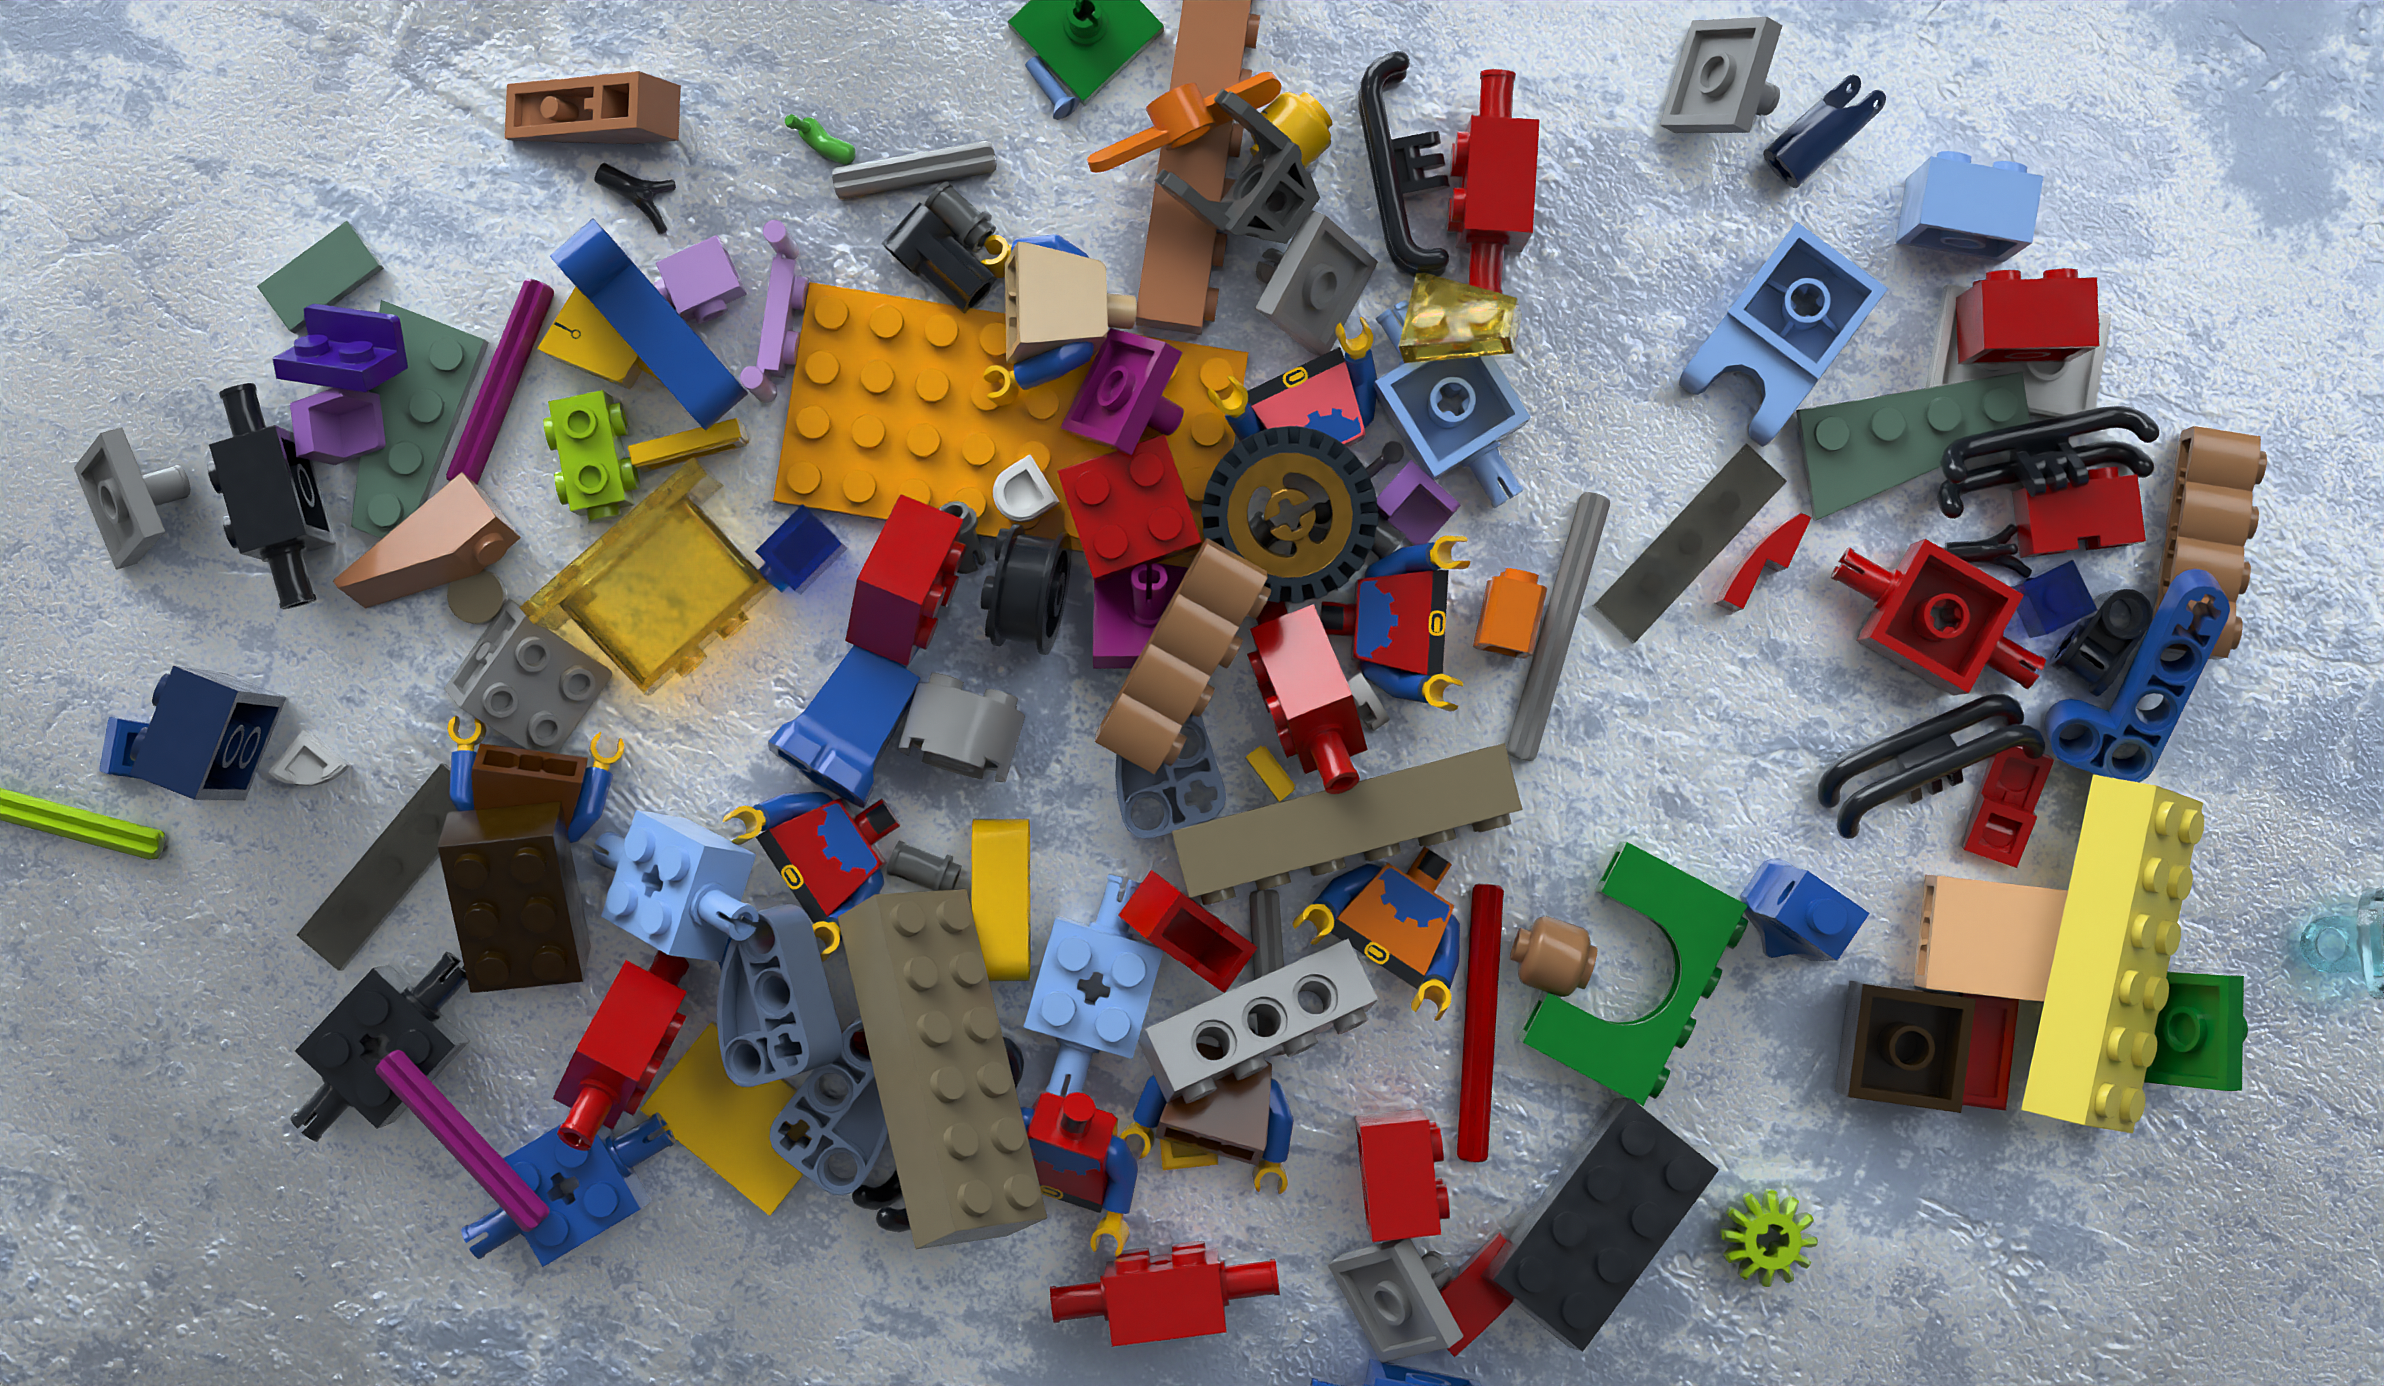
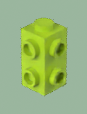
(594, 471)

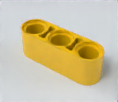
(1002, 896)

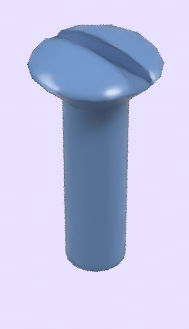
(1063, 104)

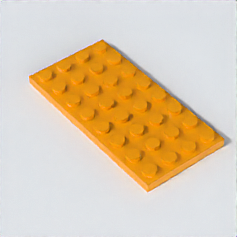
(899, 405)

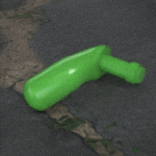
(818, 139)

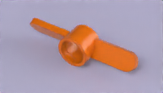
(1182, 118)

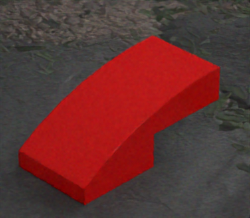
(1772, 551)
(2006, 806)
(1471, 1298)

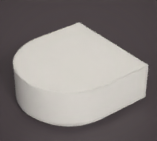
(1023, 492)

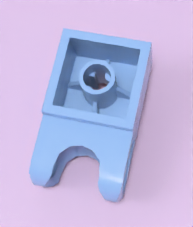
(1775, 343)

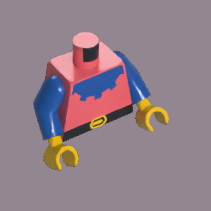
(1323, 394)

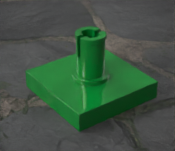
(1086, 39)
(2200, 1032)

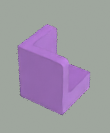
(337, 425)
(1416, 504)

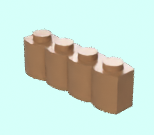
(2212, 519)
(1181, 657)

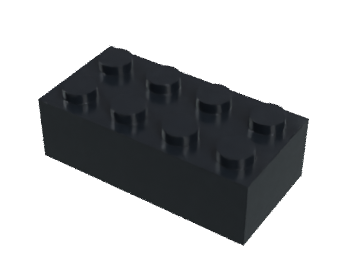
(1600, 1223)

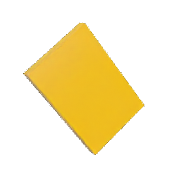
(728, 1122)

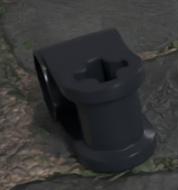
(2102, 642)

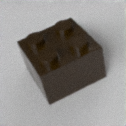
(1905, 1046)

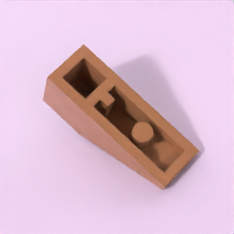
(594, 109)
(437, 544)

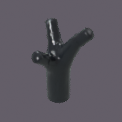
(636, 190)
(1991, 551)

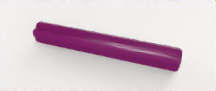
(501, 380)
(462, 1140)

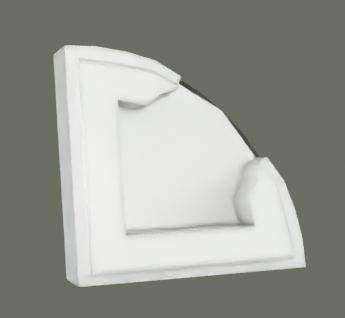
(1367, 703)
(308, 762)

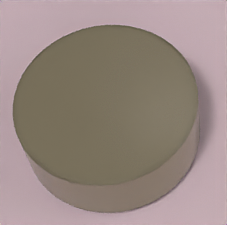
(477, 597)

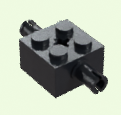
(269, 496)
(346, 1046)

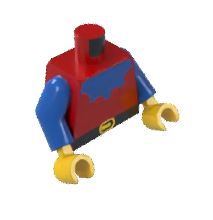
(1401, 621)
(821, 852)
(1082, 1159)

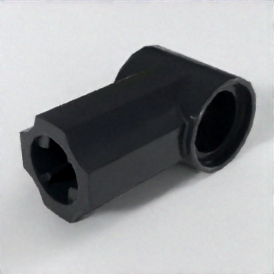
(929, 250)

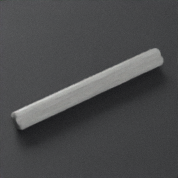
(1558, 626)

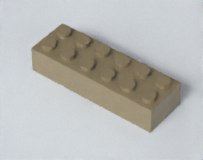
(1368, 819)
(941, 1067)

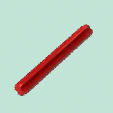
(1480, 1022)

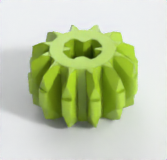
(1779, 1253)

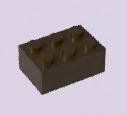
(514, 897)

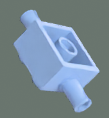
(1442, 439)
(677, 885)
(1061, 1005)

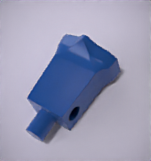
(848, 724)
(1809, 923)

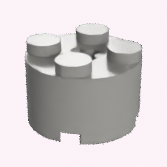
(962, 728)

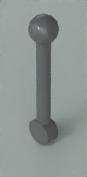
(1391, 454)

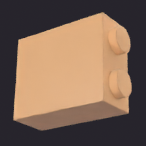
(1987, 937)

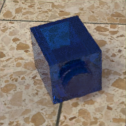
(799, 551)
(2053, 599)

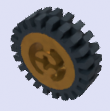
(1264, 462)

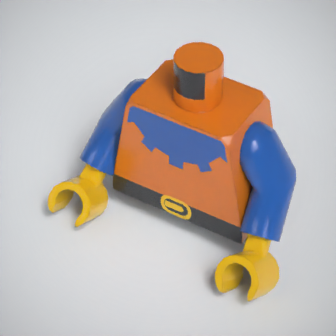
(1395, 923)

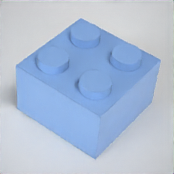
(1970, 207)

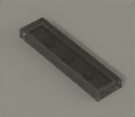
(1689, 543)
(382, 875)

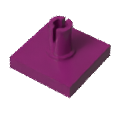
(1125, 393)
(1129, 611)

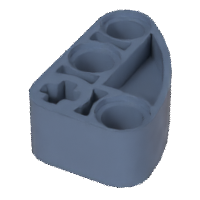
(1169, 787)
(776, 1001)
(842, 1125)

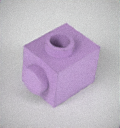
(700, 280)

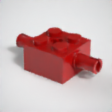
(1496, 182)
(1973, 606)
(1307, 694)
(622, 1048)
(1164, 1294)

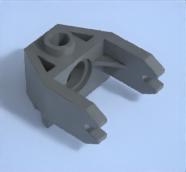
(1270, 193)

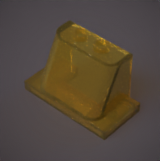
(657, 584)

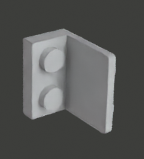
(527, 681)

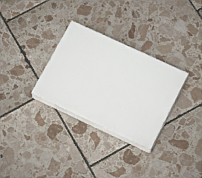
(2050, 387)

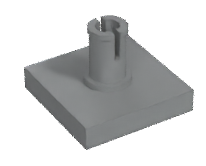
(1723, 76)
(1314, 282)
(124, 498)
(1397, 1298)

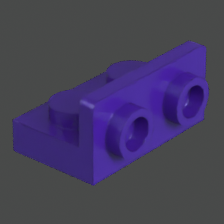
(344, 349)

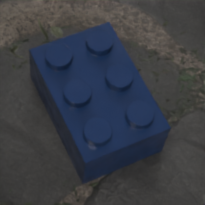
(205, 734)

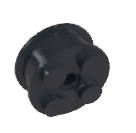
(1028, 588)

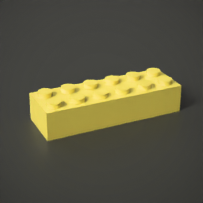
(2113, 954)

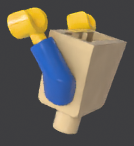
(1053, 310)

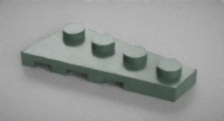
(418, 420)
(1891, 438)

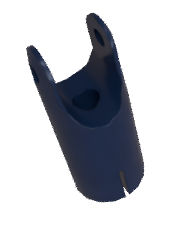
(1821, 132)

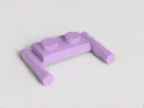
(785, 294)

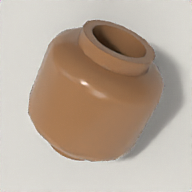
(1554, 956)

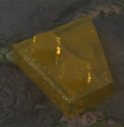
(1457, 321)

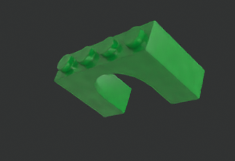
(1698, 928)

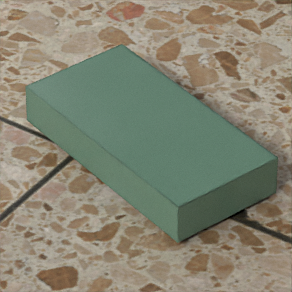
(320, 275)

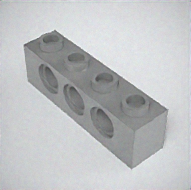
(1330, 973)

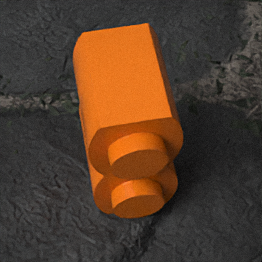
(1510, 614)

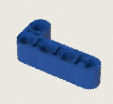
(649, 324)
(2146, 676)

